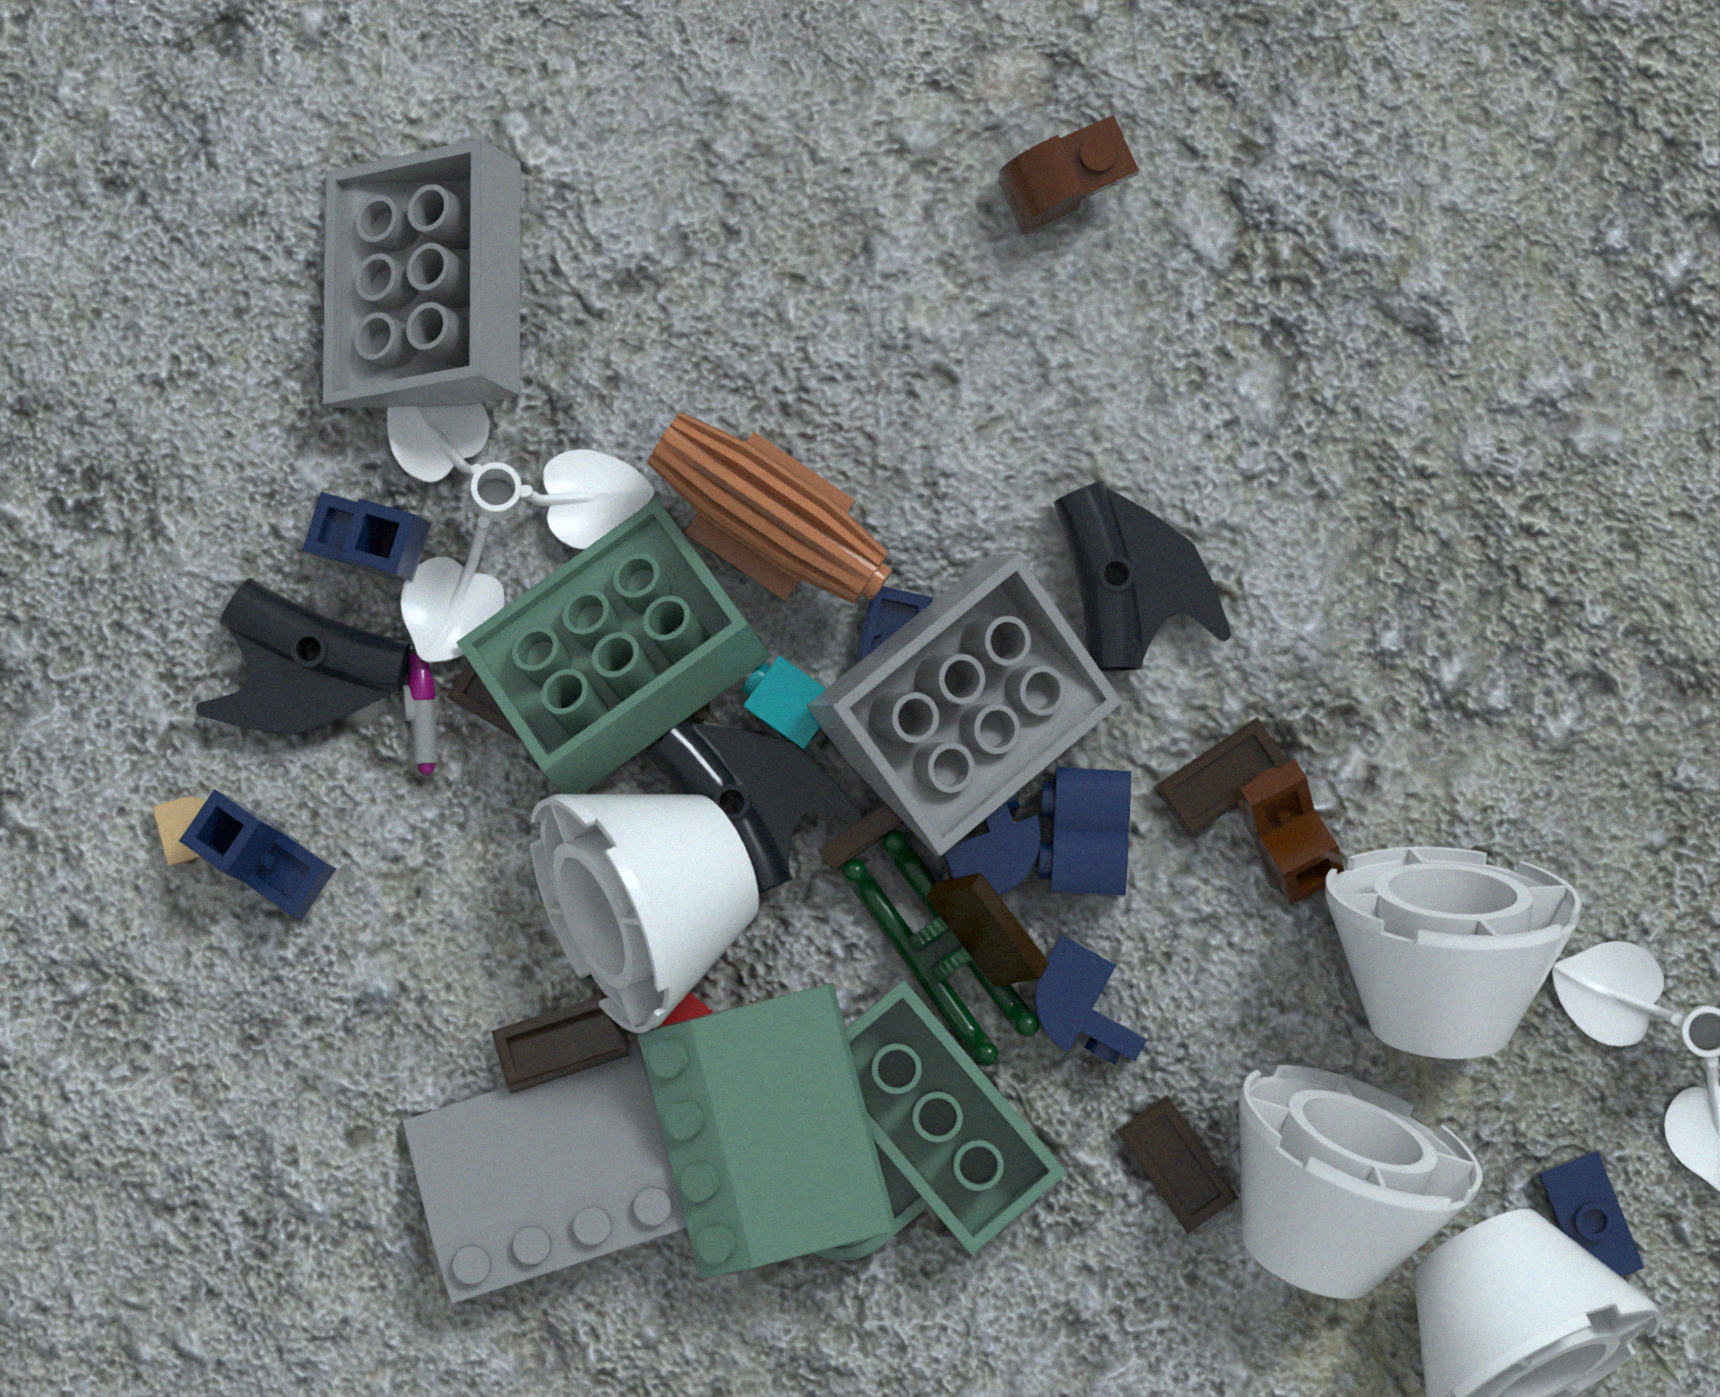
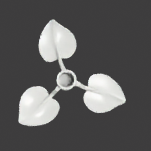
(585, 494)
(1610, 998)

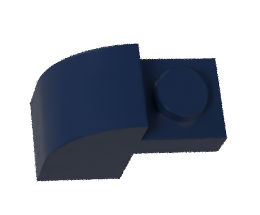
(367, 536)
(1002, 853)
(257, 854)
(1066, 1002)

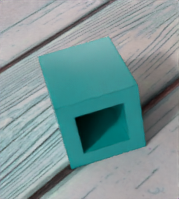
(780, 699)

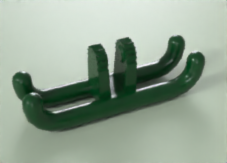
(935, 950)

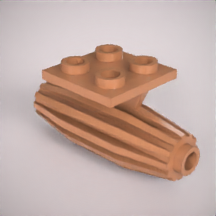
(768, 513)

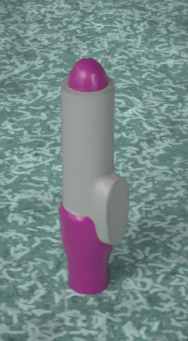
(419, 710)

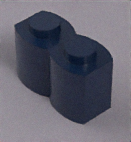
(1087, 832)

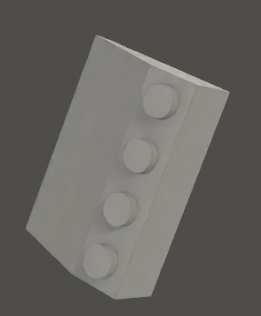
(423, 279)
(966, 702)
(543, 1176)

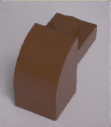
(1063, 171)
(1289, 830)

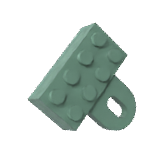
(940, 1128)

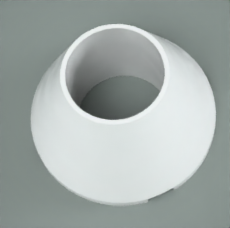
(642, 894)
(1448, 944)
(1342, 1179)
(1523, 1312)

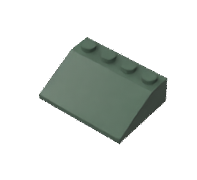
(612, 650)
(767, 1131)

